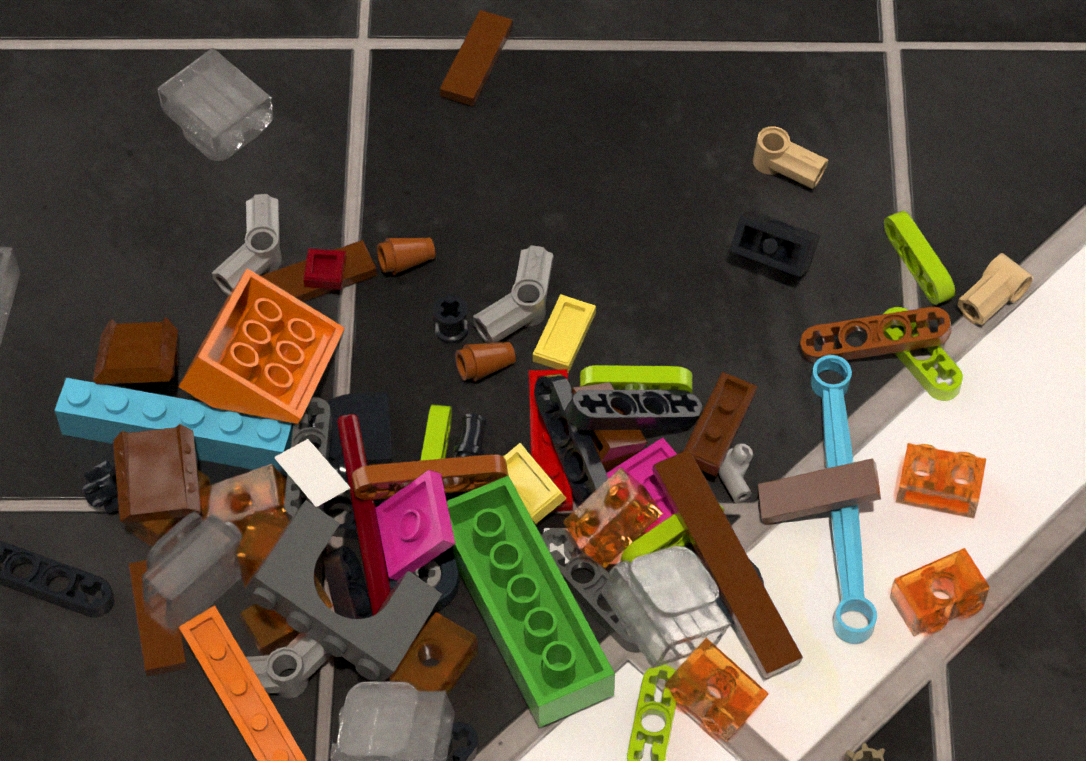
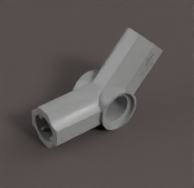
(262, 233)
(511, 311)
(302, 654)

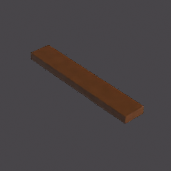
(727, 564)

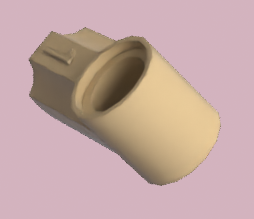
(778, 155)
(999, 284)

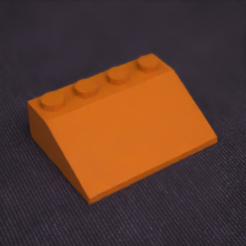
(262, 353)

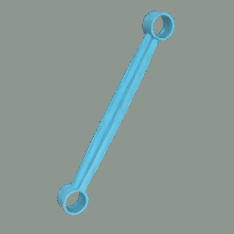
(844, 520)

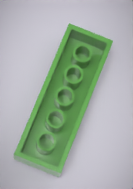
(527, 603)

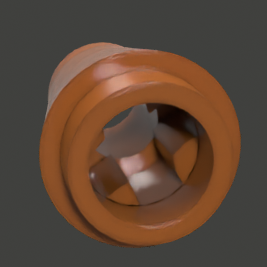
(404, 253)
(483, 359)

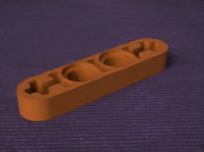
(874, 329)
(457, 475)

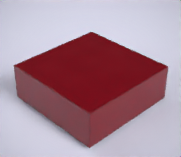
(324, 269)

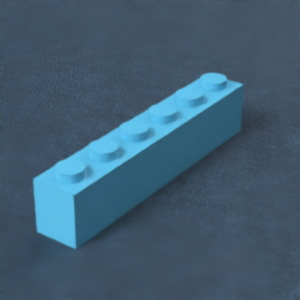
(219, 435)

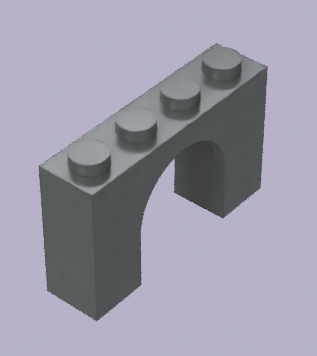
(288, 587)

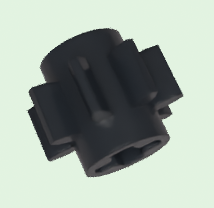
(101, 487)

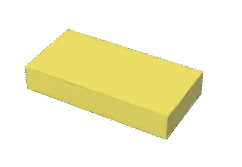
(564, 333)
(532, 484)

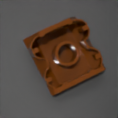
(137, 353)
(156, 474)

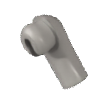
(733, 471)

